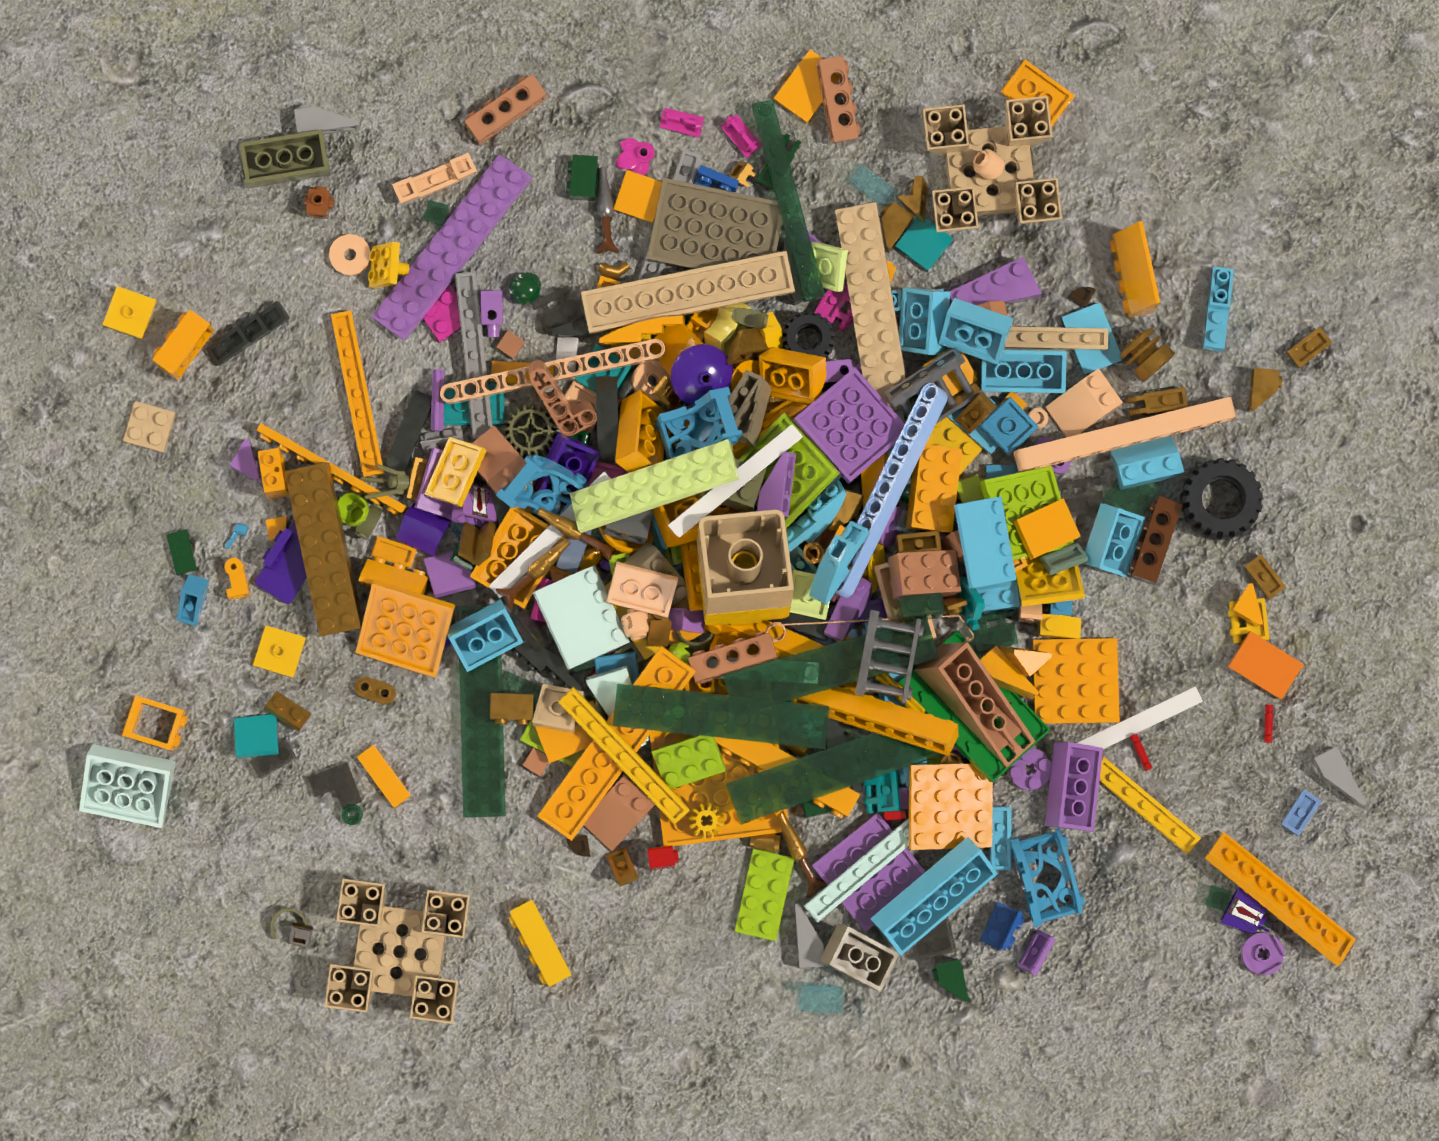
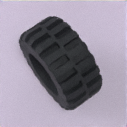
(1241, 479)

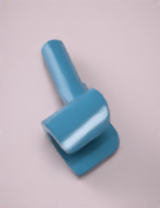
(240, 529)

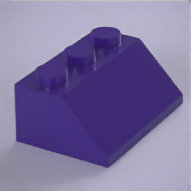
(571, 455)

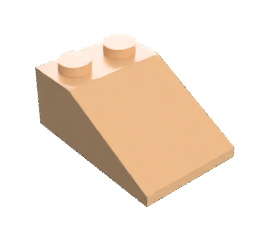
(1084, 404)

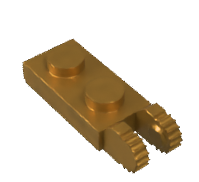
(1160, 401)

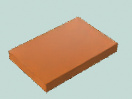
(1265, 665)

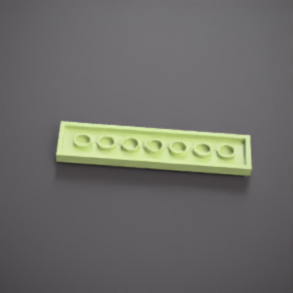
(654, 486)

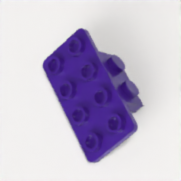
(284, 566)

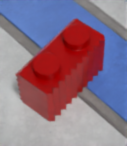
(662, 857)

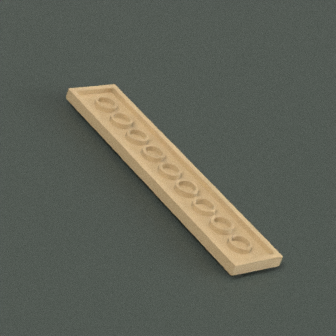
(688, 292)
(871, 298)

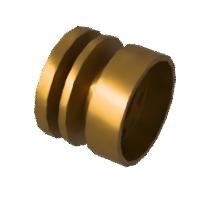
(1146, 354)

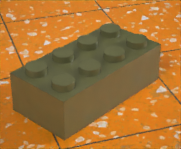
(285, 159)

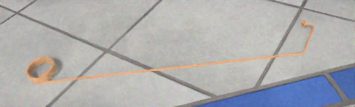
(784, 633)

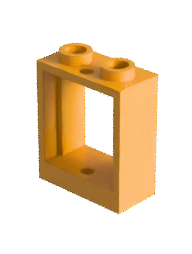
(272, 472)
(134, 717)

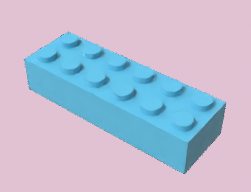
(934, 896)

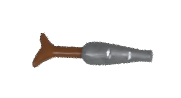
(605, 211)

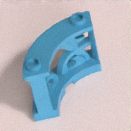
(713, 400)
(518, 496)
(1034, 903)

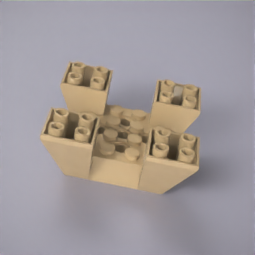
(1017, 193)
(366, 906)

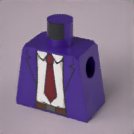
(1245, 913)

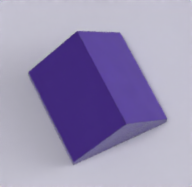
(422, 530)

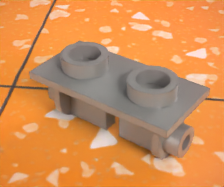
(433, 439)

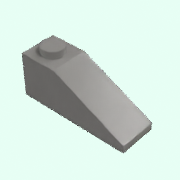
(315, 118)
(1335, 772)
(808, 942)

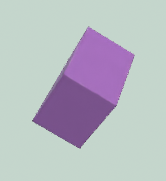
(245, 462)
(686, 620)

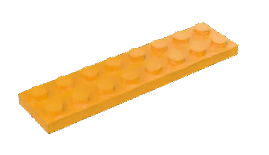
(1280, 899)

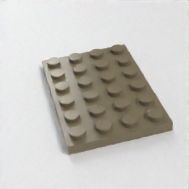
(711, 226)

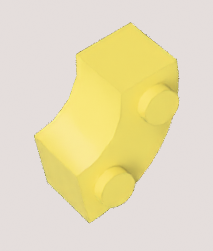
(724, 328)

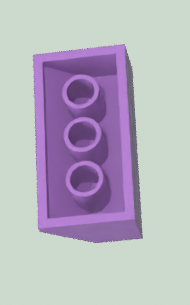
(1073, 786)

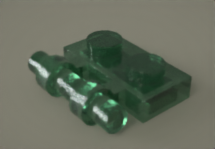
(1000, 635)

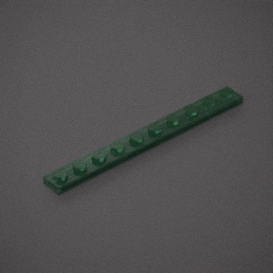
(788, 201)

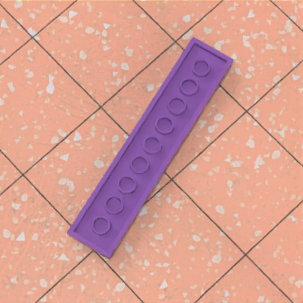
(452, 247)

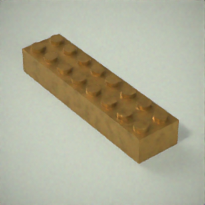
(324, 549)

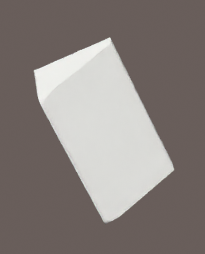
(567, 348)

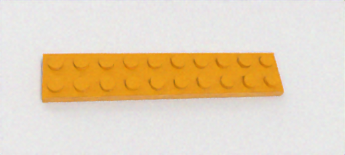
(595, 770)

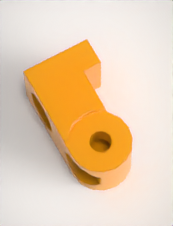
(238, 579)

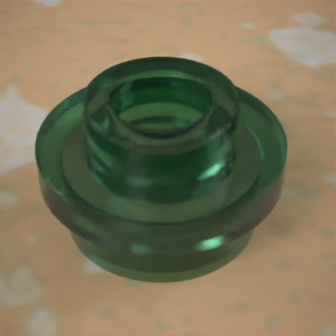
(352, 820)

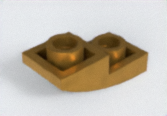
(954, 604)

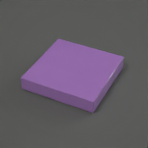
(447, 576)

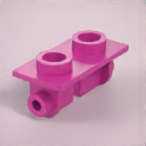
(681, 122)
(741, 135)

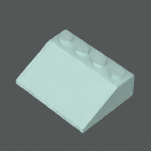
(581, 617)
(126, 785)

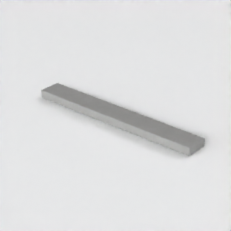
(685, 172)
(473, 349)

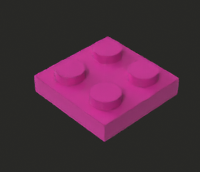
(444, 315)

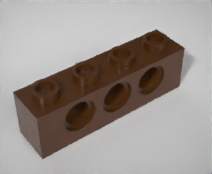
(1171, 511)

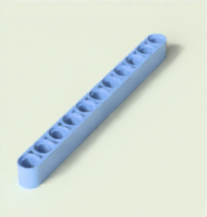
(895, 481)

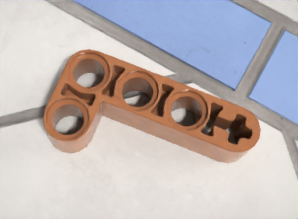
(556, 397)

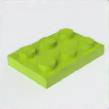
(688, 760)

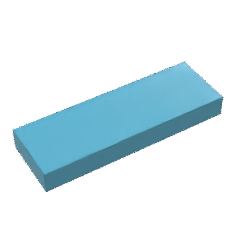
(1001, 835)

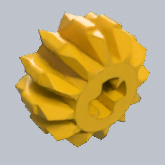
(707, 828)

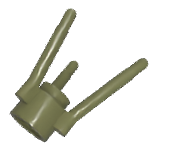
(398, 482)

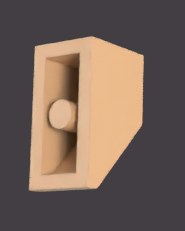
(1030, 614)

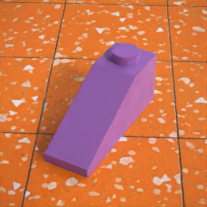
(778, 487)
(849, 609)

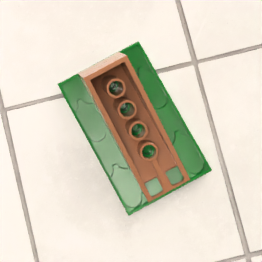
(991, 721)

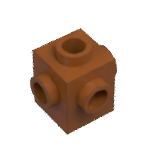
(321, 209)

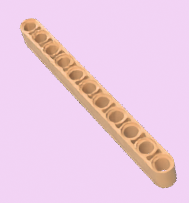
(564, 373)
(1124, 434)

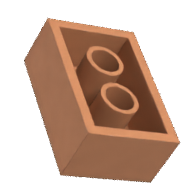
(924, 573)

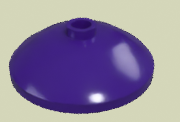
(693, 365)

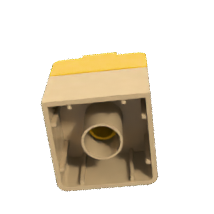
(744, 568)

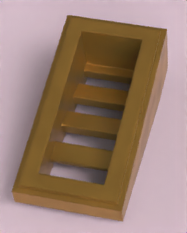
(666, 395)

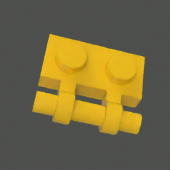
(1236, 631)

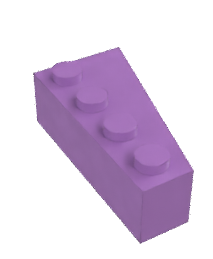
(1008, 284)

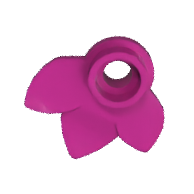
(632, 157)

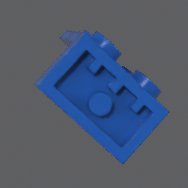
(714, 179)
(1001, 927)

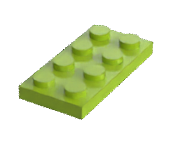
(764, 895)

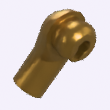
(613, 272)

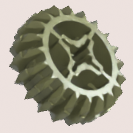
(531, 413)

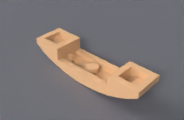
(435, 179)

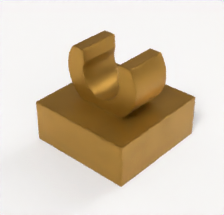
(741, 172)

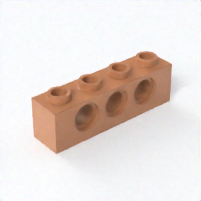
(839, 67)
(483, 132)
(705, 674)

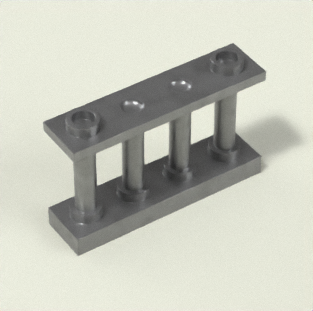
(933, 373)
(868, 664)

